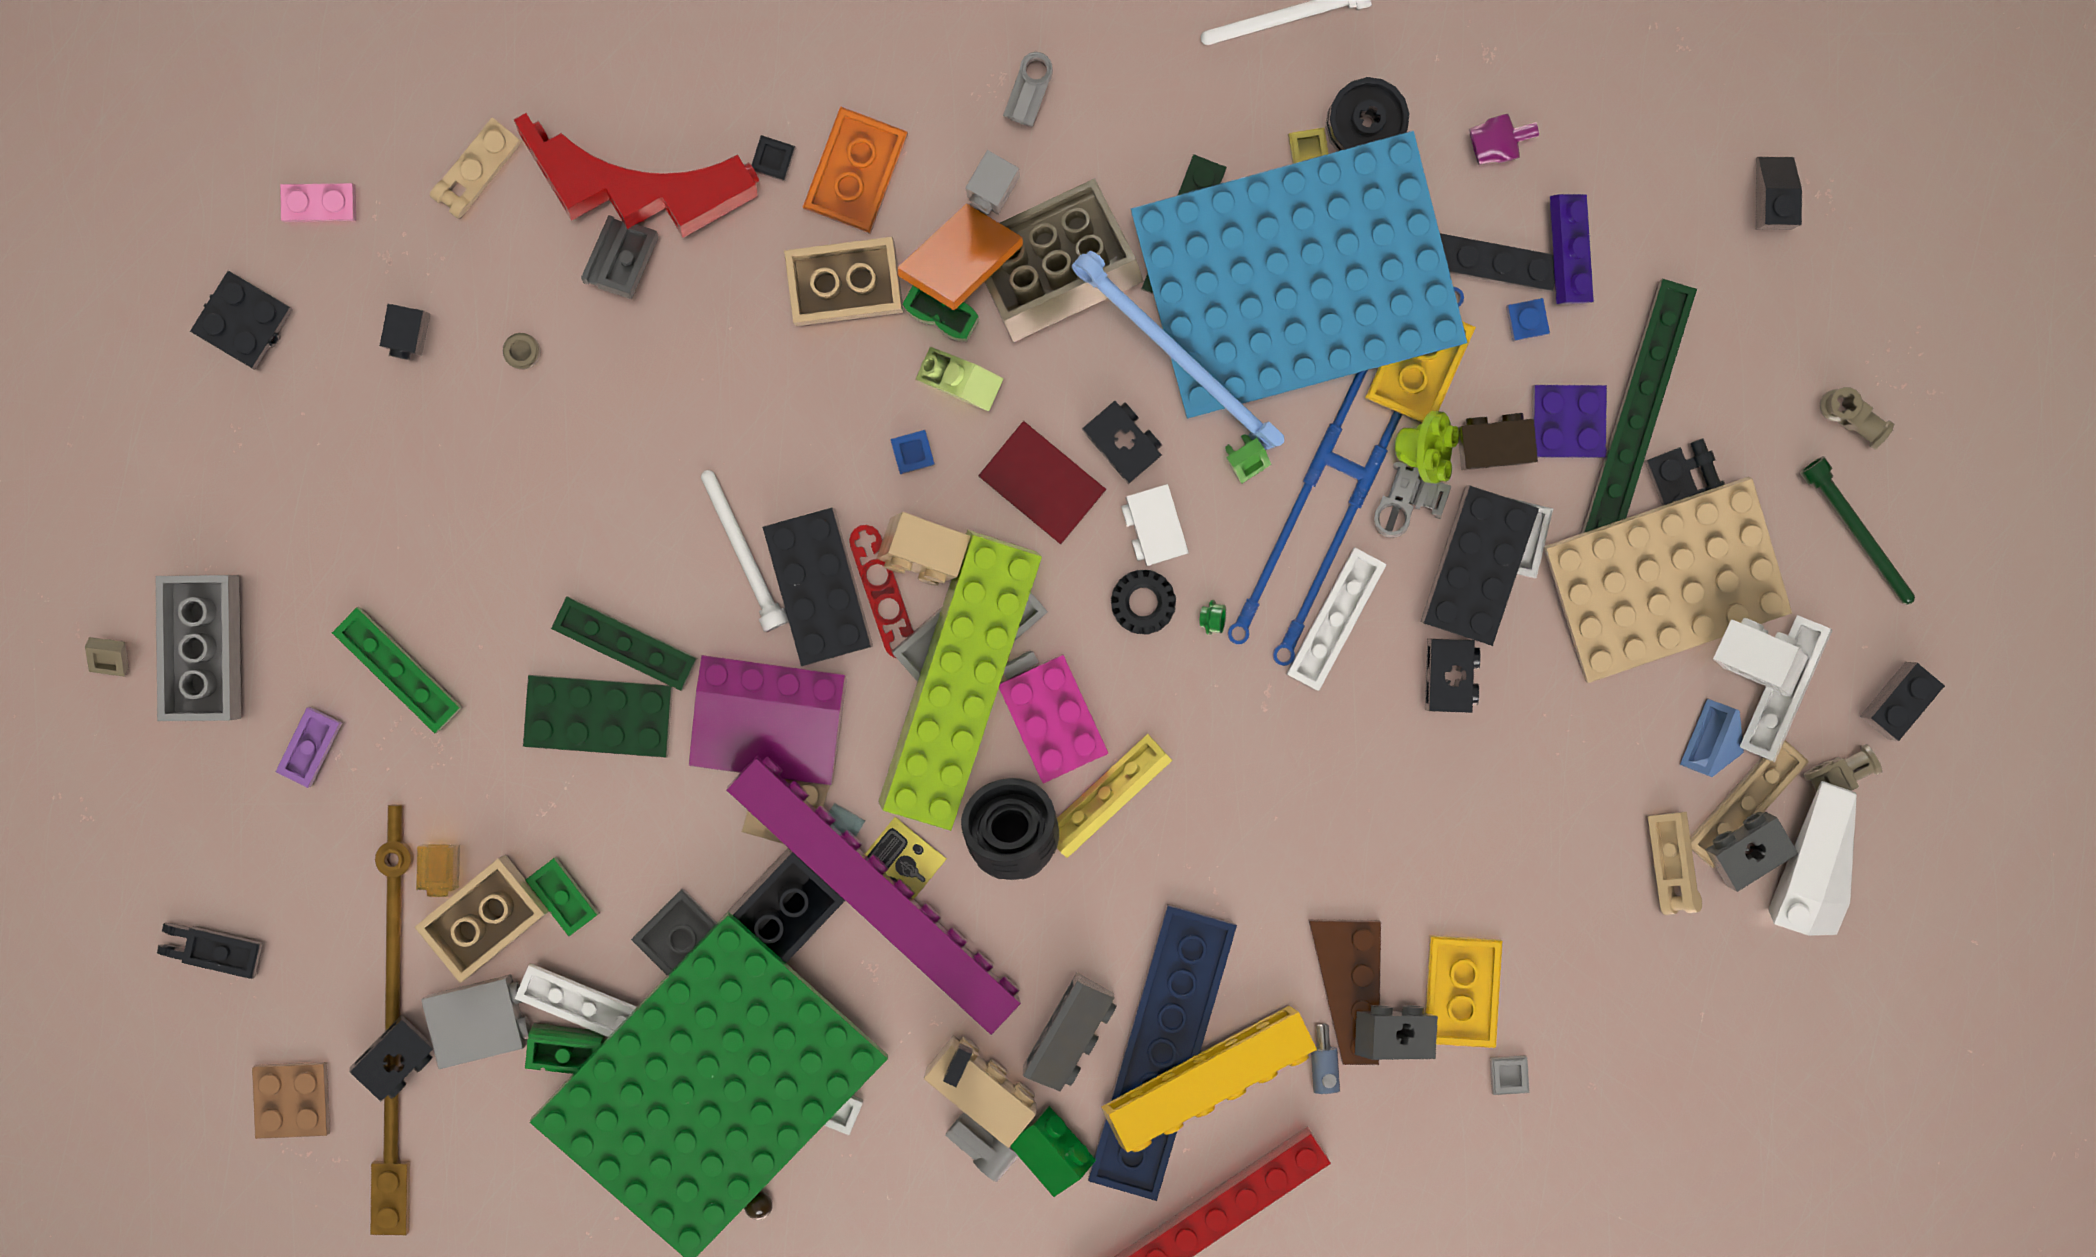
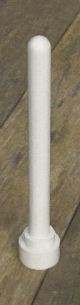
(1277, 18)
(771, 614)

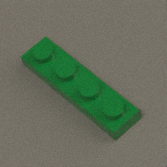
(396, 670)

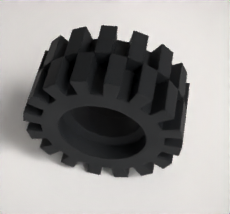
(1163, 611)

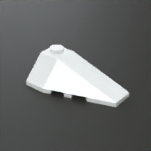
(1818, 879)

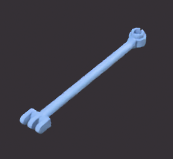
(1090, 269)

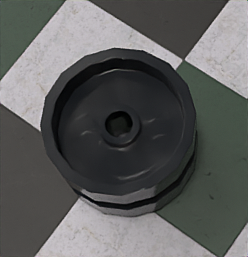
(1366, 98)

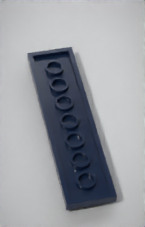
(1164, 1034)

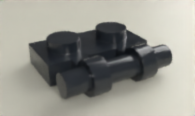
(1673, 476)

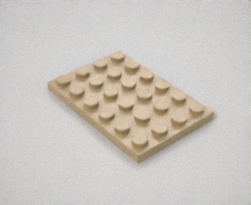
(1667, 579)

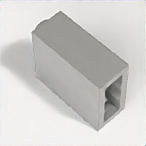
(475, 1021)

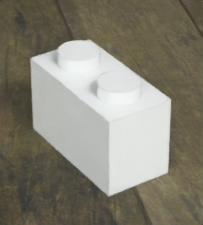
(1155, 525)

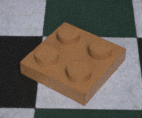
(290, 1100)

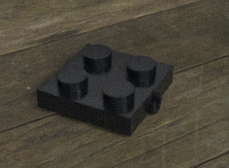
(241, 320)

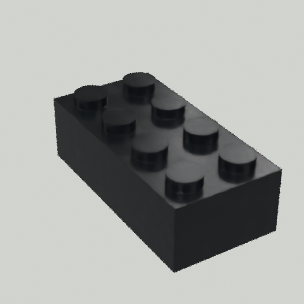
(1479, 565)
(817, 586)

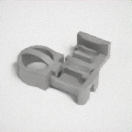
(1414, 492)

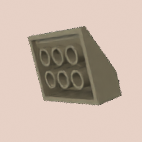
(1038, 279)

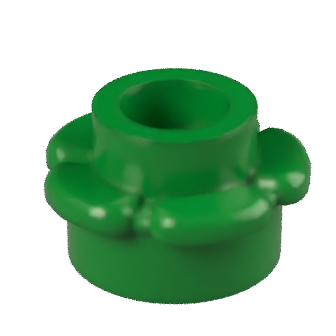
(1213, 618)

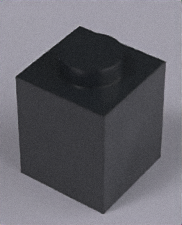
(404, 331)

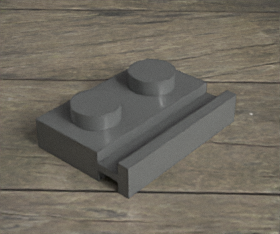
(619, 257)

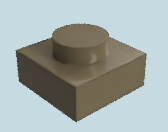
(106, 656)

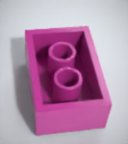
(1053, 718)

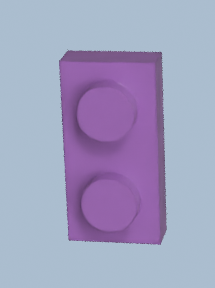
(308, 747)

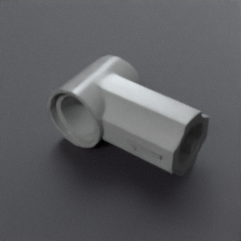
(1028, 92)
(988, 1152)

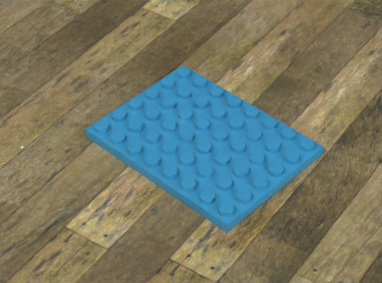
(1301, 272)

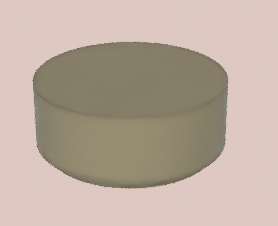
(521, 351)

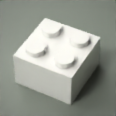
(1761, 657)

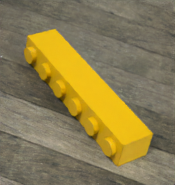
(1208, 1079)

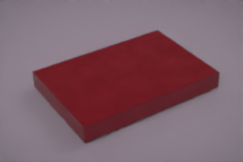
(1042, 482)

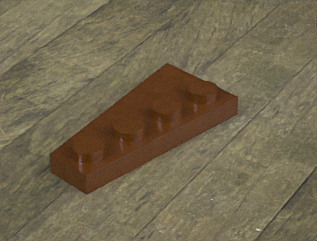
(1351, 975)

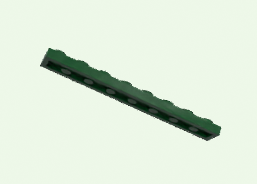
(1641, 404)

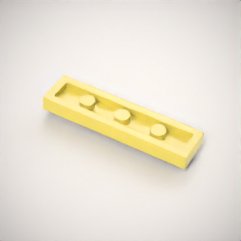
(1110, 794)

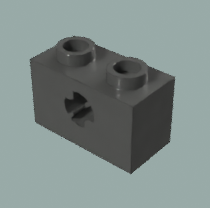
(1769, 851)
(1396, 1034)

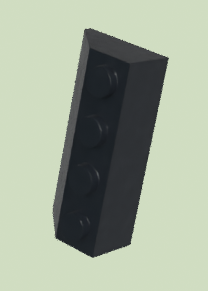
(786, 905)

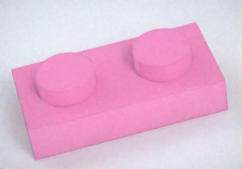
(318, 202)

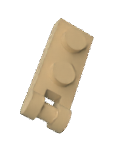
(476, 167)
(1674, 863)

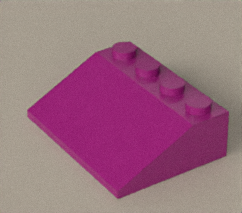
(767, 712)

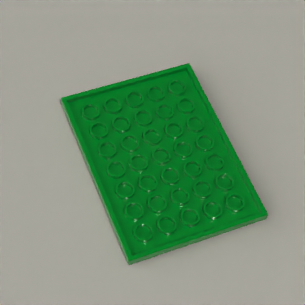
(709, 1087)

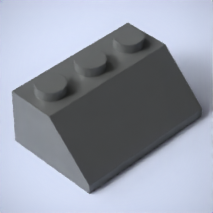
(1069, 1033)

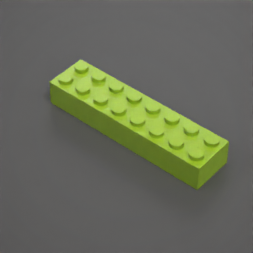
(959, 681)

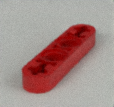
(878, 593)

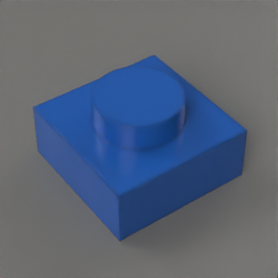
(1527, 319)
(912, 452)

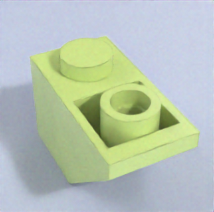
(959, 378)

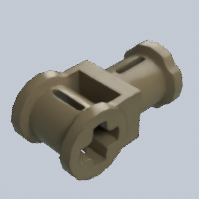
(1856, 416)
(1845, 771)

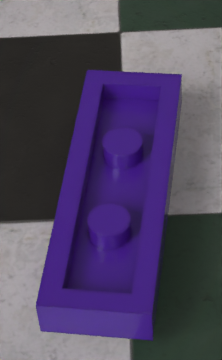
(1571, 249)

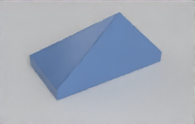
(1714, 739)

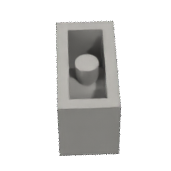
(992, 183)

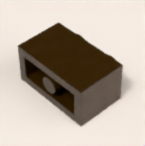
(1497, 443)

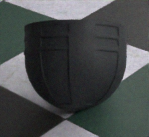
(1010, 828)

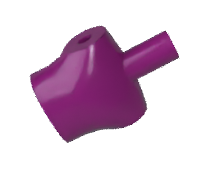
(1498, 139)

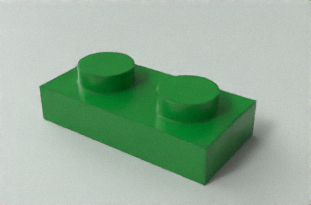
(562, 896)

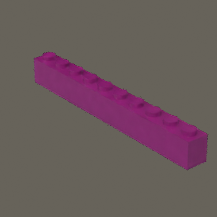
(874, 894)

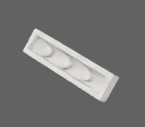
(1336, 619)
(1777, 710)

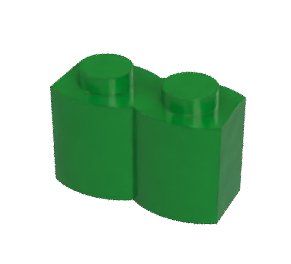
(954, 324)

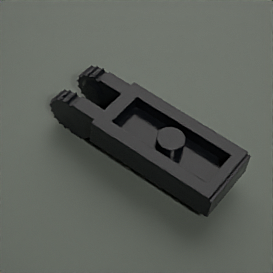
(213, 950)

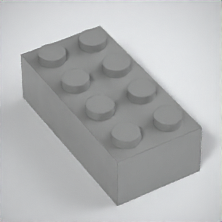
(198, 648)

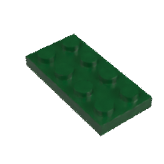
(597, 716)

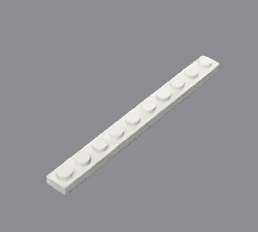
(605, 1013)

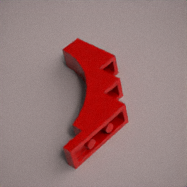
(586, 182)

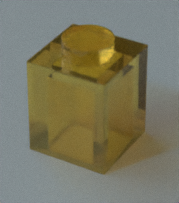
(438, 868)

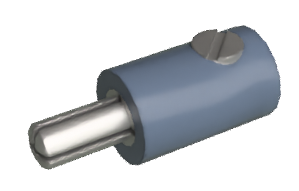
(1325, 1064)

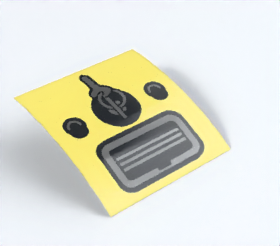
(906, 856)

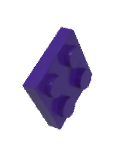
(1570, 420)

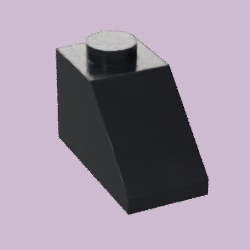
(1778, 194)

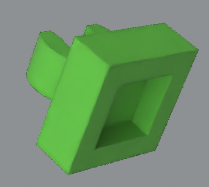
(1248, 460)

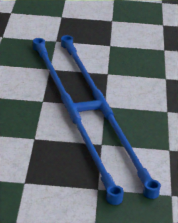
(1323, 457)

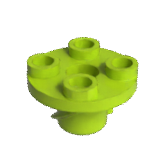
(1429, 447)

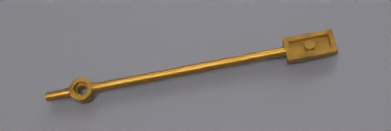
(392, 1177)

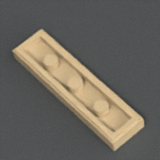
(1750, 796)

